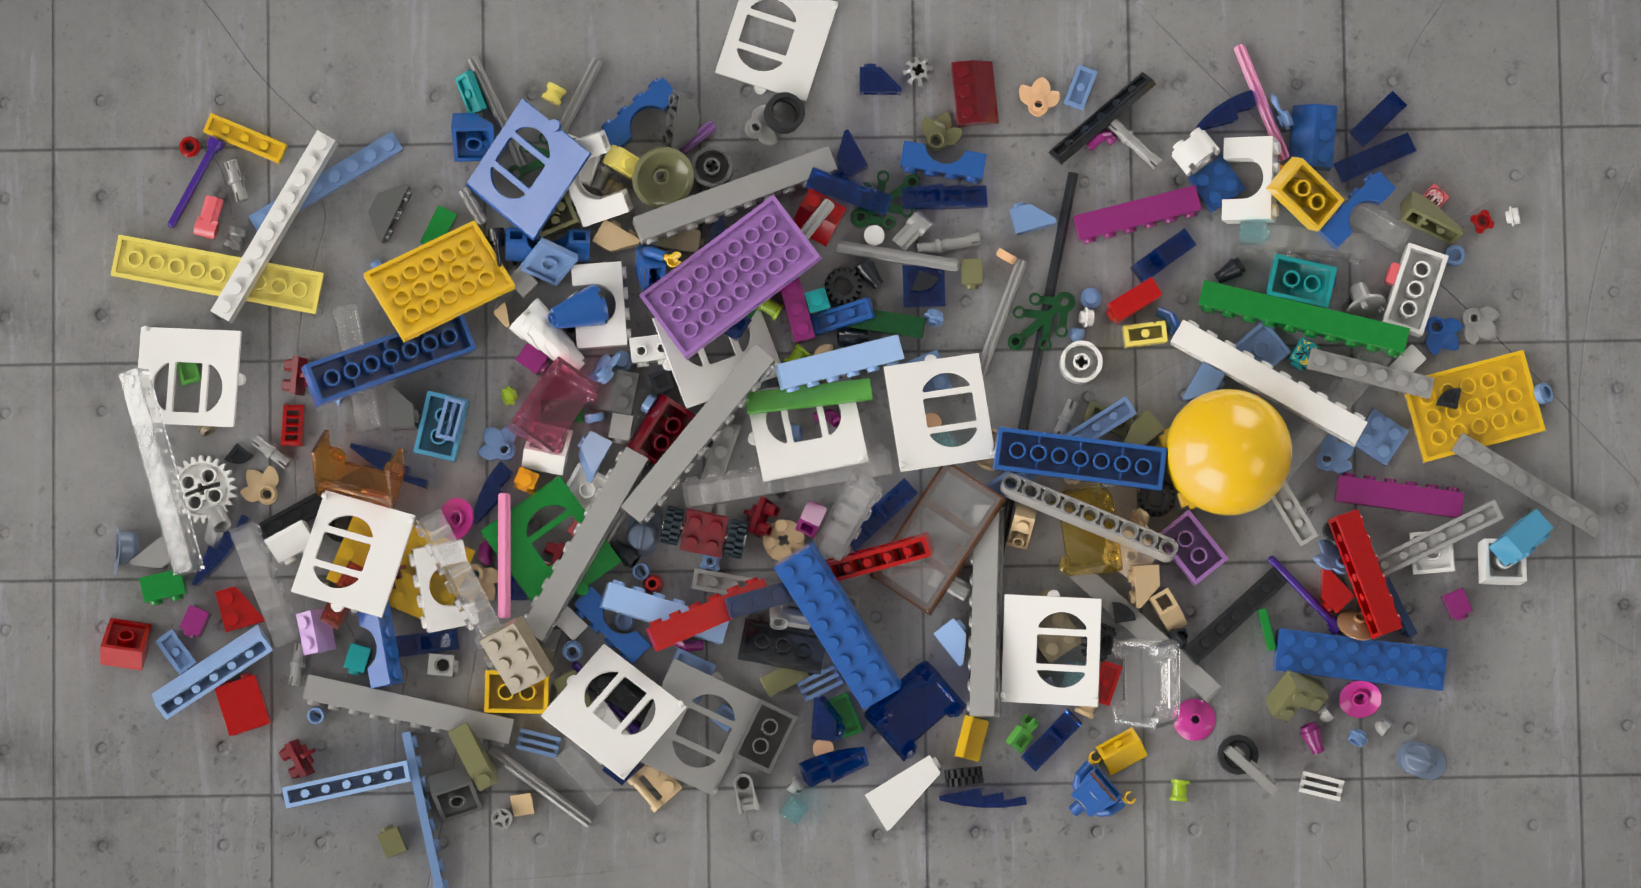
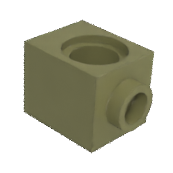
(971, 273)
(392, 841)

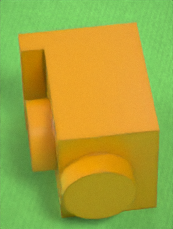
(526, 480)

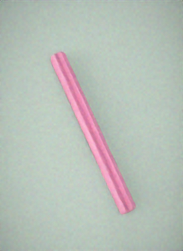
(1260, 98)
(504, 555)

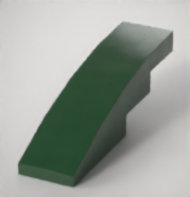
(893, 324)

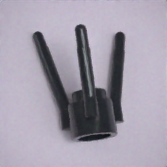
(497, 237)

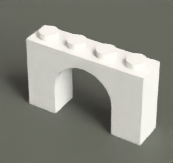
(1263, 204)
(591, 207)
(608, 276)
(436, 616)

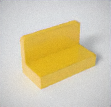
(971, 738)
(1121, 751)

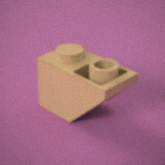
(614, 239)
(1021, 526)
(1144, 582)
(1168, 610)

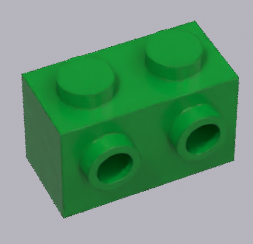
(163, 586)

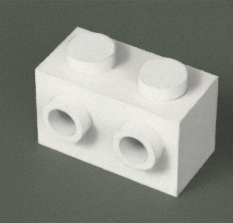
(646, 350)

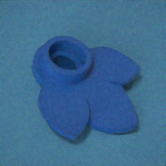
(1445, 336)

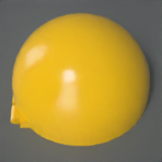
(1227, 452)

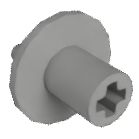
(1364, 303)

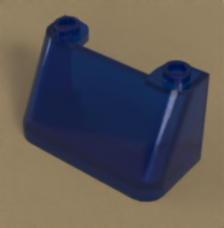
(914, 709)

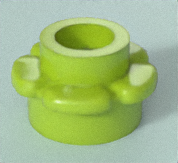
(509, 396)

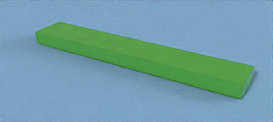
(806, 397)

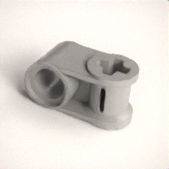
(746, 795)

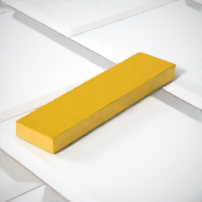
(245, 138)

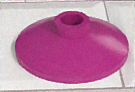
(459, 516)
(1360, 706)
(1206, 719)

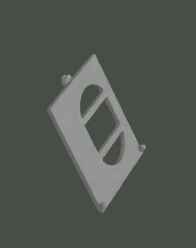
(685, 685)

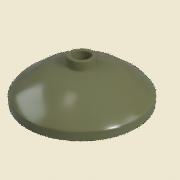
(674, 182)

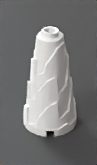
(536, 330)

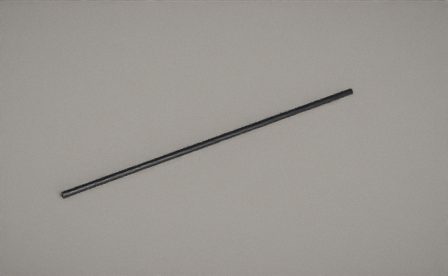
(1037, 352)

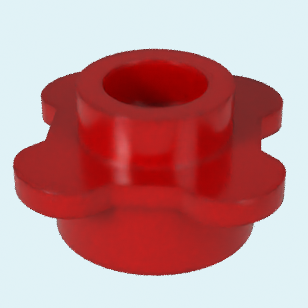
(1488, 222)

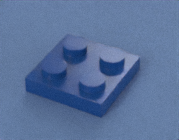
(1216, 183)

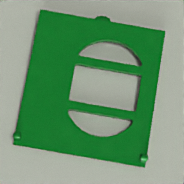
(526, 564)

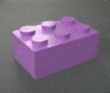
(1197, 551)

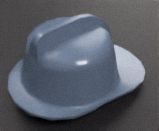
(643, 536)
(126, 547)
(1421, 760)

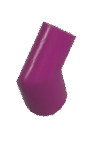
(1107, 136)
(831, 417)
(484, 553)
(693, 645)

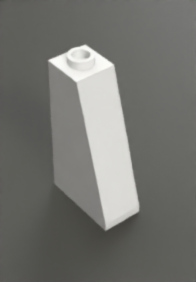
(900, 792)

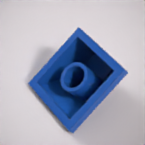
(470, 136)

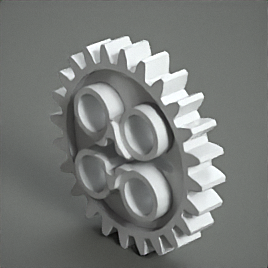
(197, 471)

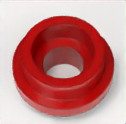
(183, 146)

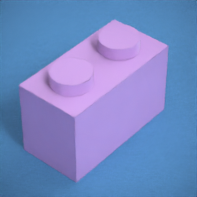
(315, 634)

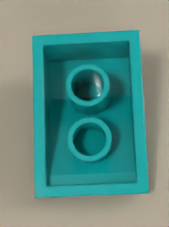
(1300, 280)

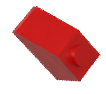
(1333, 592)

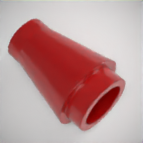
(659, 584)

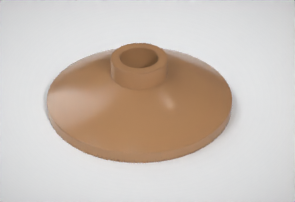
(1353, 624)

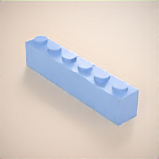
(838, 363)
(649, 607)
(211, 672)
(346, 784)

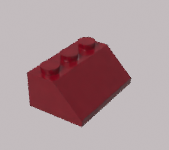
(974, 93)
(660, 428)

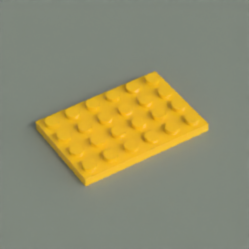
(439, 281)
(1492, 407)
(405, 594)

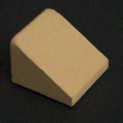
(503, 315)
(522, 804)

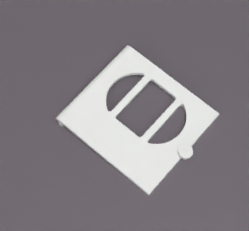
(803, 55)
(202, 346)
(701, 382)
(906, 397)
(793, 458)
(375, 582)
(1020, 666)
(608, 745)

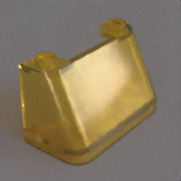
(1084, 550)

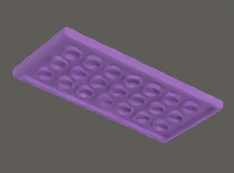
(730, 277)

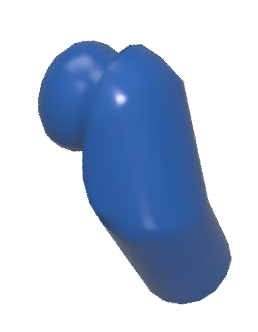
(1171, 319)

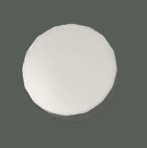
(874, 235)

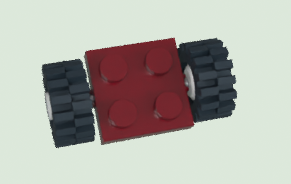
(704, 532)

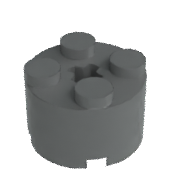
(706, 157)

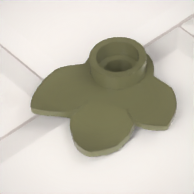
(941, 129)

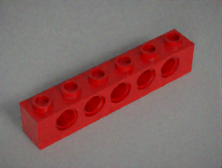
(881, 556)

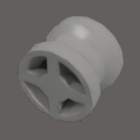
(499, 820)

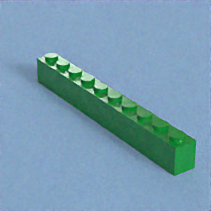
(1303, 318)

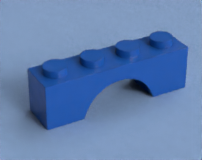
(656, 97)
(916, 158)
(1374, 191)
(519, 245)
(631, 644)
(386, 666)

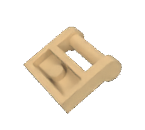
(663, 783)

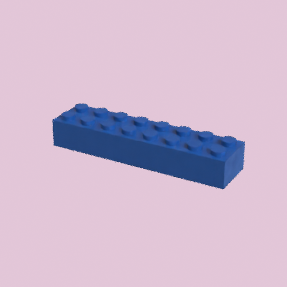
(385, 361)
(1079, 458)
(838, 625)
(1360, 660)

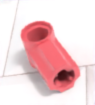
(207, 223)

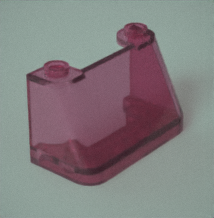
(553, 406)

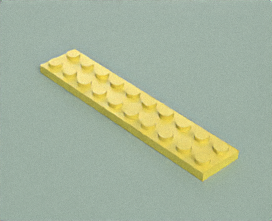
(210, 272)

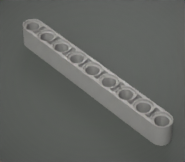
(1096, 526)
(1142, 628)

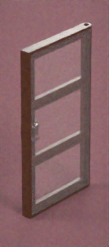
(956, 516)

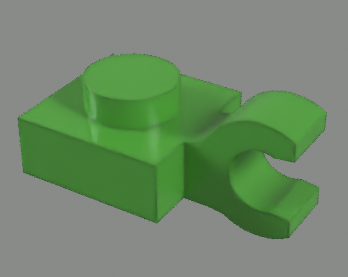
(1021, 735)

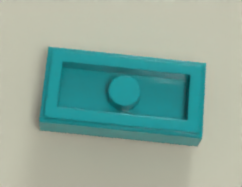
(470, 92)

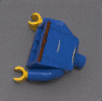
(651, 264)
(1095, 792)

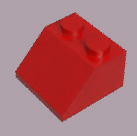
(828, 227)
(125, 644)

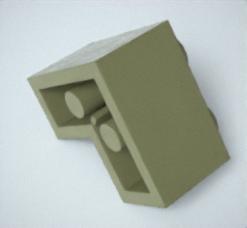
(561, 219)
(1293, 692)

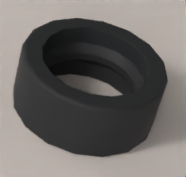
(773, 123)
(1233, 739)

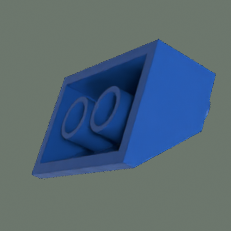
(1314, 134)

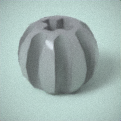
(922, 76)

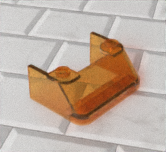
(354, 480)

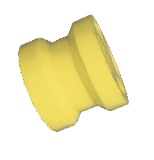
(554, 94)

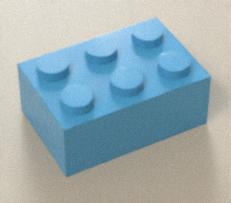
(426, 442)
(1522, 538)

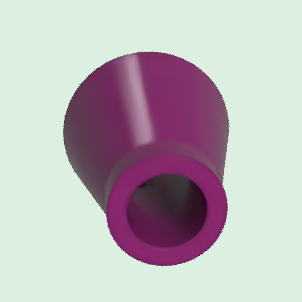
(1312, 736)

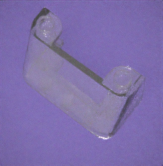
(1149, 682)

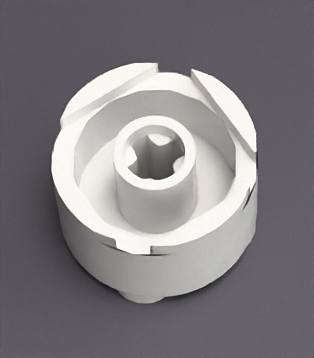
(1195, 151)
(1090, 355)

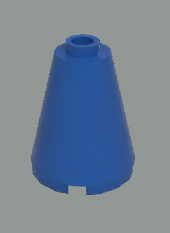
(580, 310)

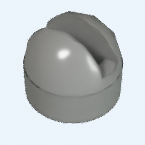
(1326, 713)
(1382, 726)
(795, 785)

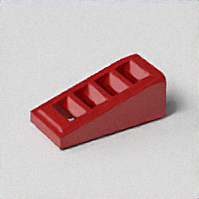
(300, 433)

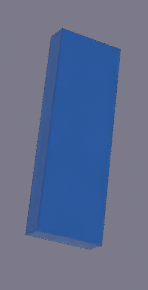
(842, 316)

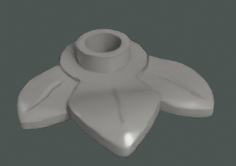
(764, 133)
(1482, 326)

